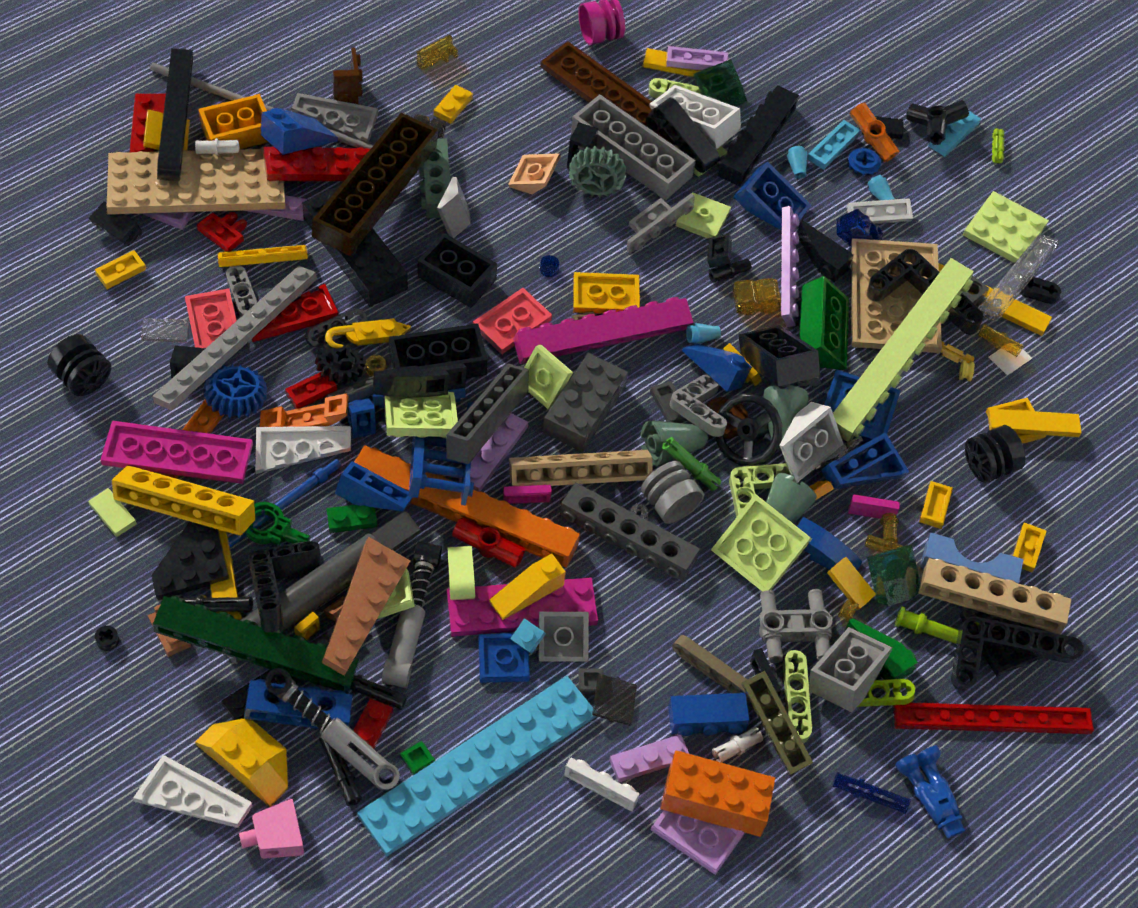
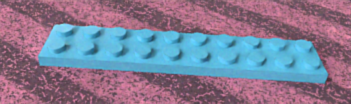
(475, 765)

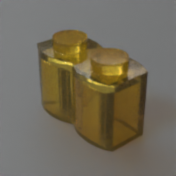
(756, 296)

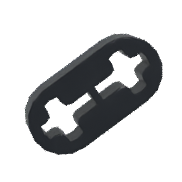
(1040, 289)

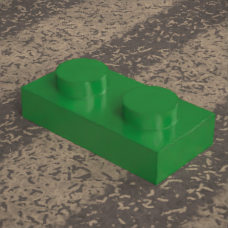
(351, 518)

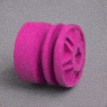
(601, 21)

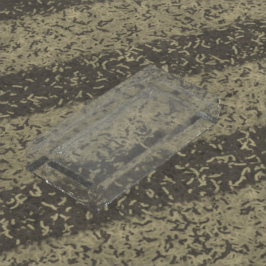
(165, 330)

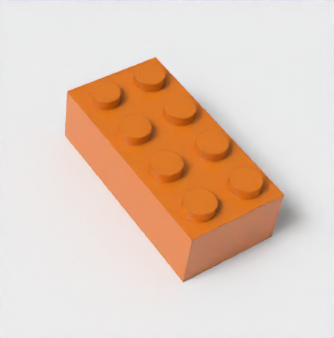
(718, 793)

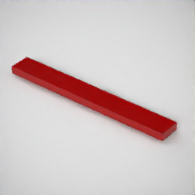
(993, 718)

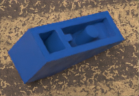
(722, 366)
(369, 489)

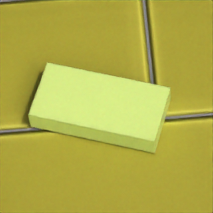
(112, 512)

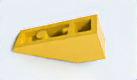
(530, 586)

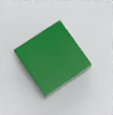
(417, 757)

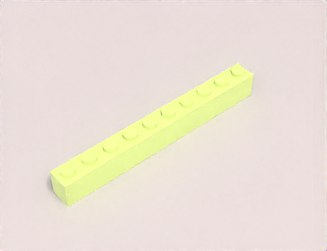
(901, 348)

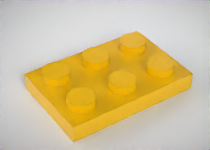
(604, 292)

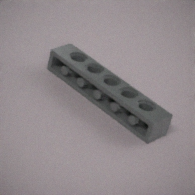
(623, 521)

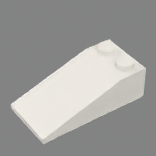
(714, 118)

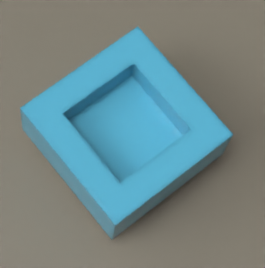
(528, 636)

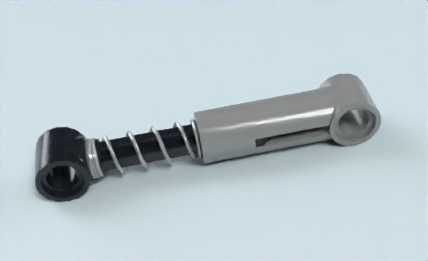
(399, 663)
(334, 731)

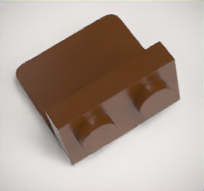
(346, 82)

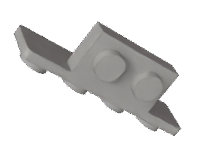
(655, 219)

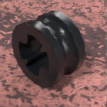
(107, 645)

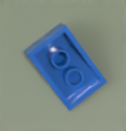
(293, 131)
(767, 193)

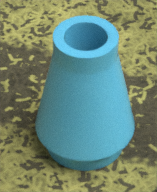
(798, 160)
(880, 188)
(701, 333)

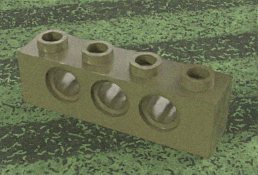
(777, 723)

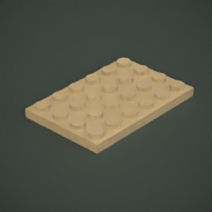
(877, 321)

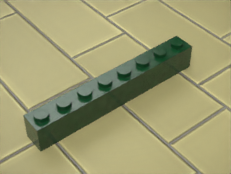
(249, 642)

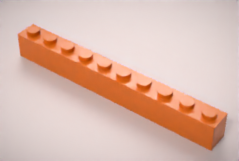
(518, 525)

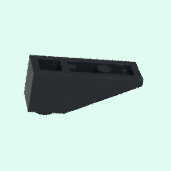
(825, 254)

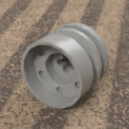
(672, 492)

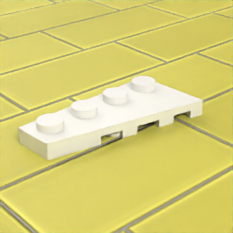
(295, 445)
(189, 793)

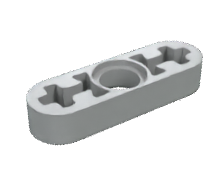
(244, 284)

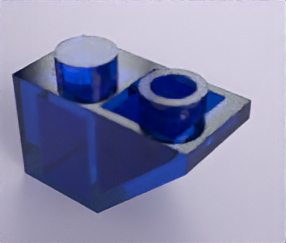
(857, 226)

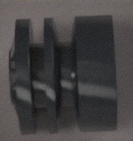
(79, 365)
(995, 453)

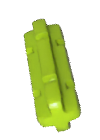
(998, 146)

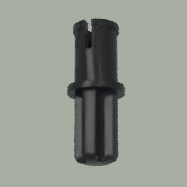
(729, 270)

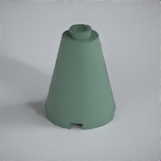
(788, 404)
(657, 433)
(789, 497)

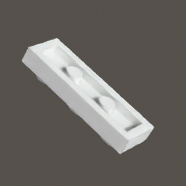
(885, 210)
(601, 783)

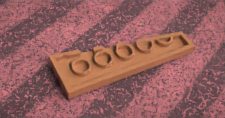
(369, 591)

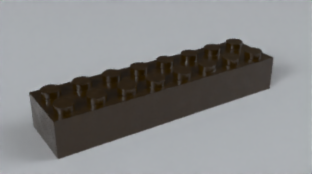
(374, 184)

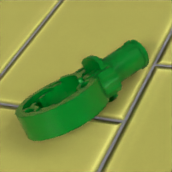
(274, 534)

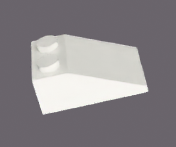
(810, 439)

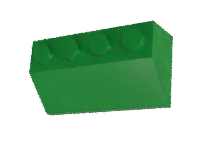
(825, 322)

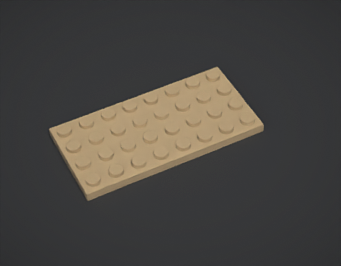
(205, 184)

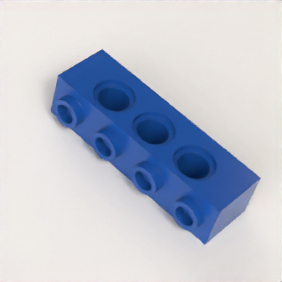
(283, 712)

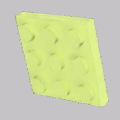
(1005, 227)
(420, 415)
(761, 544)

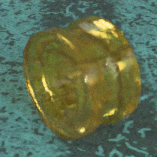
(375, 360)
(848, 610)

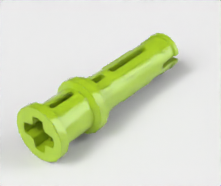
(920, 624)

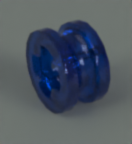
(547, 261)

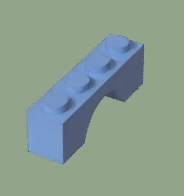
(944, 548)

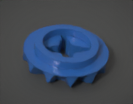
(872, 160)

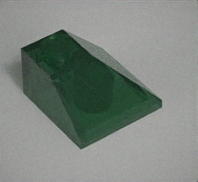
(721, 83)
(894, 575)

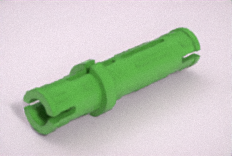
(698, 470)

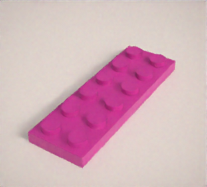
(177, 452)
(479, 616)

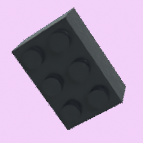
(457, 270)

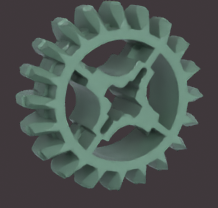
(599, 166)

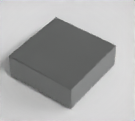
(587, 680)

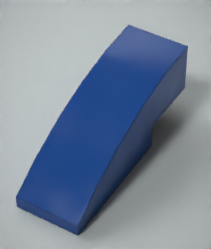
(825, 547)

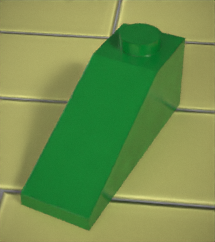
(899, 662)

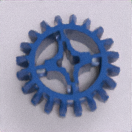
(235, 391)

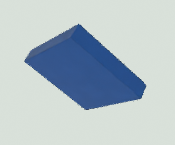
(502, 659)

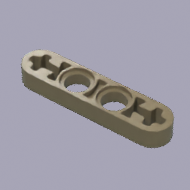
(709, 665)

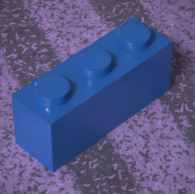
(708, 714)

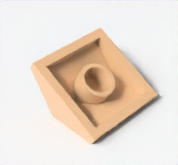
(534, 172)

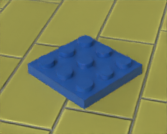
(880, 423)

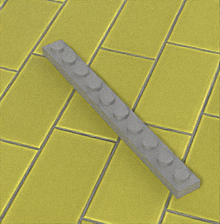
(234, 338)

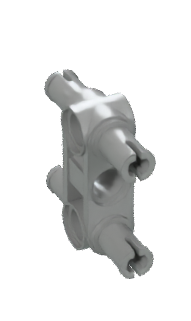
(794, 625)

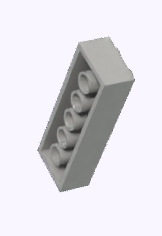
(644, 152)

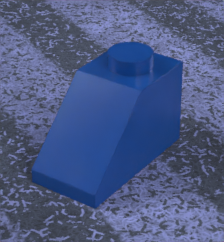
(361, 418)

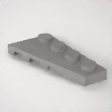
(339, 116)

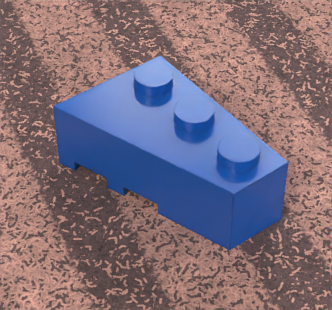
(866, 464)

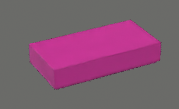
(527, 494)
(872, 506)

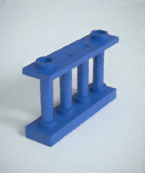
(420, 466)

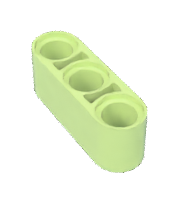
(461, 573)

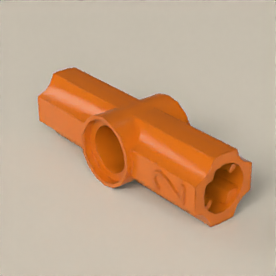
(867, 121)

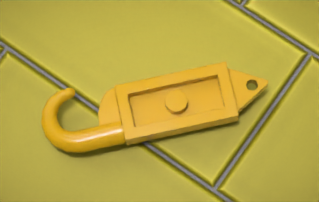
(367, 332)

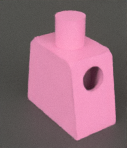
(275, 832)

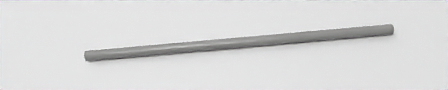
(233, 96)

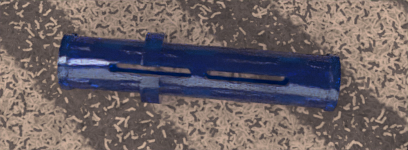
(900, 803)

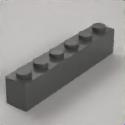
(487, 414)

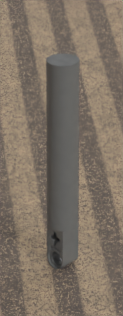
(336, 573)

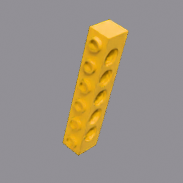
(183, 500)

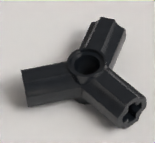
(937, 118)

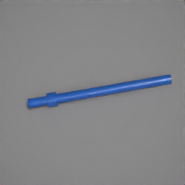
(318, 476)

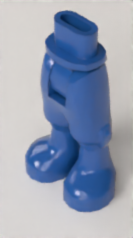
(936, 795)

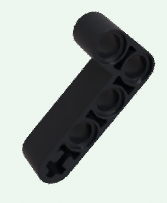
(684, 133)

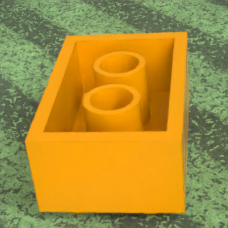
(234, 121)

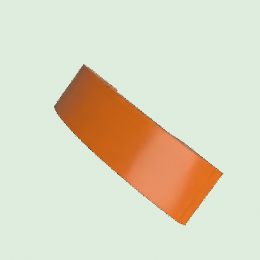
(324, 414)

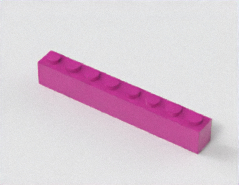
(605, 329)

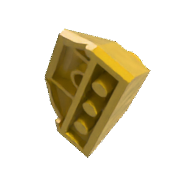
(249, 756)

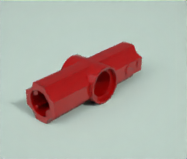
(477, 536)

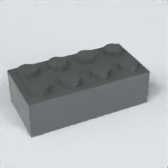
(585, 402)

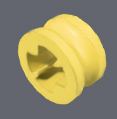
(966, 370)

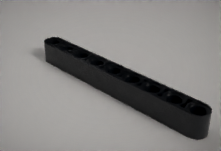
(175, 115)

